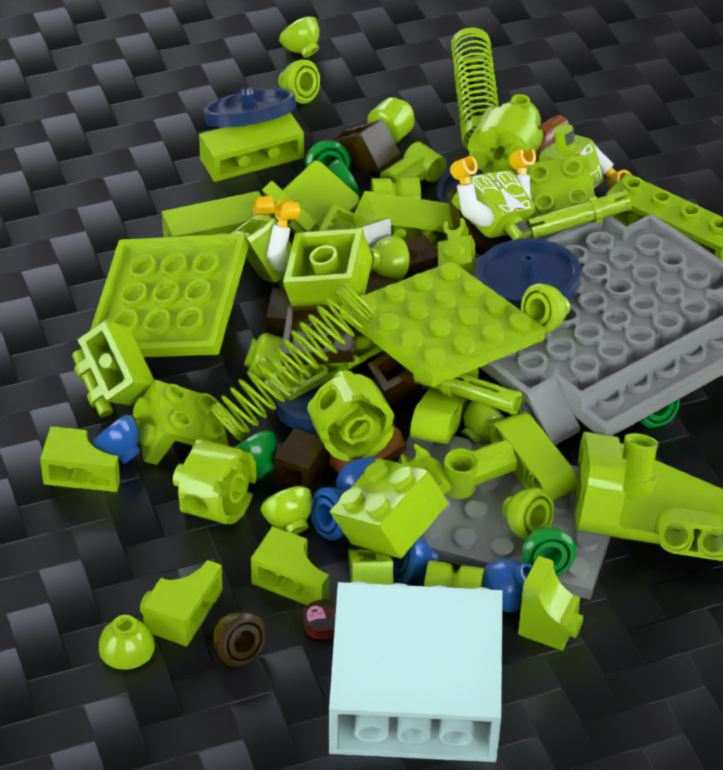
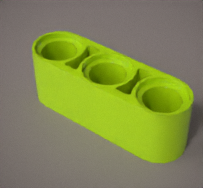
(438, 417)
(538, 458)

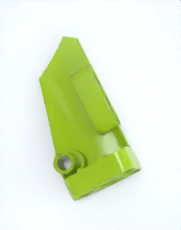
(643, 500)

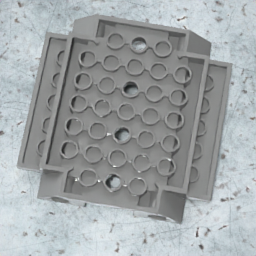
(634, 331)

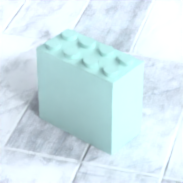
(416, 672)

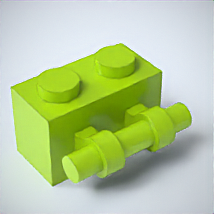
(111, 367)

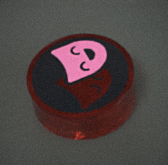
(320, 619)

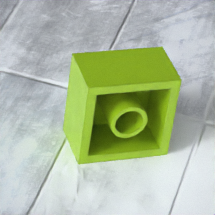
(324, 262)
(389, 507)

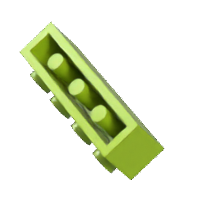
(687, 218)

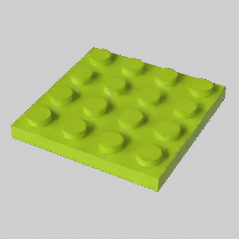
(174, 291)
(445, 323)

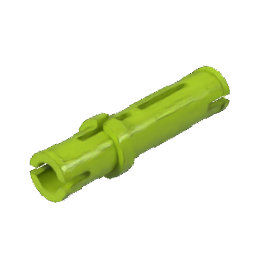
(593, 210)
(480, 392)

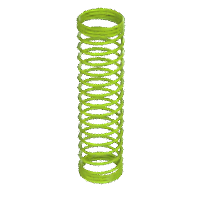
(487, 53)
(227, 418)

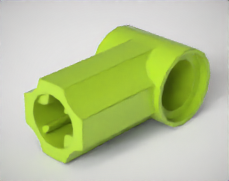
(417, 162)
(470, 468)

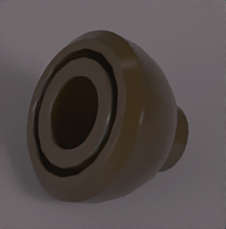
(239, 638)

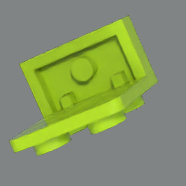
(559, 183)
(315, 192)
(174, 414)

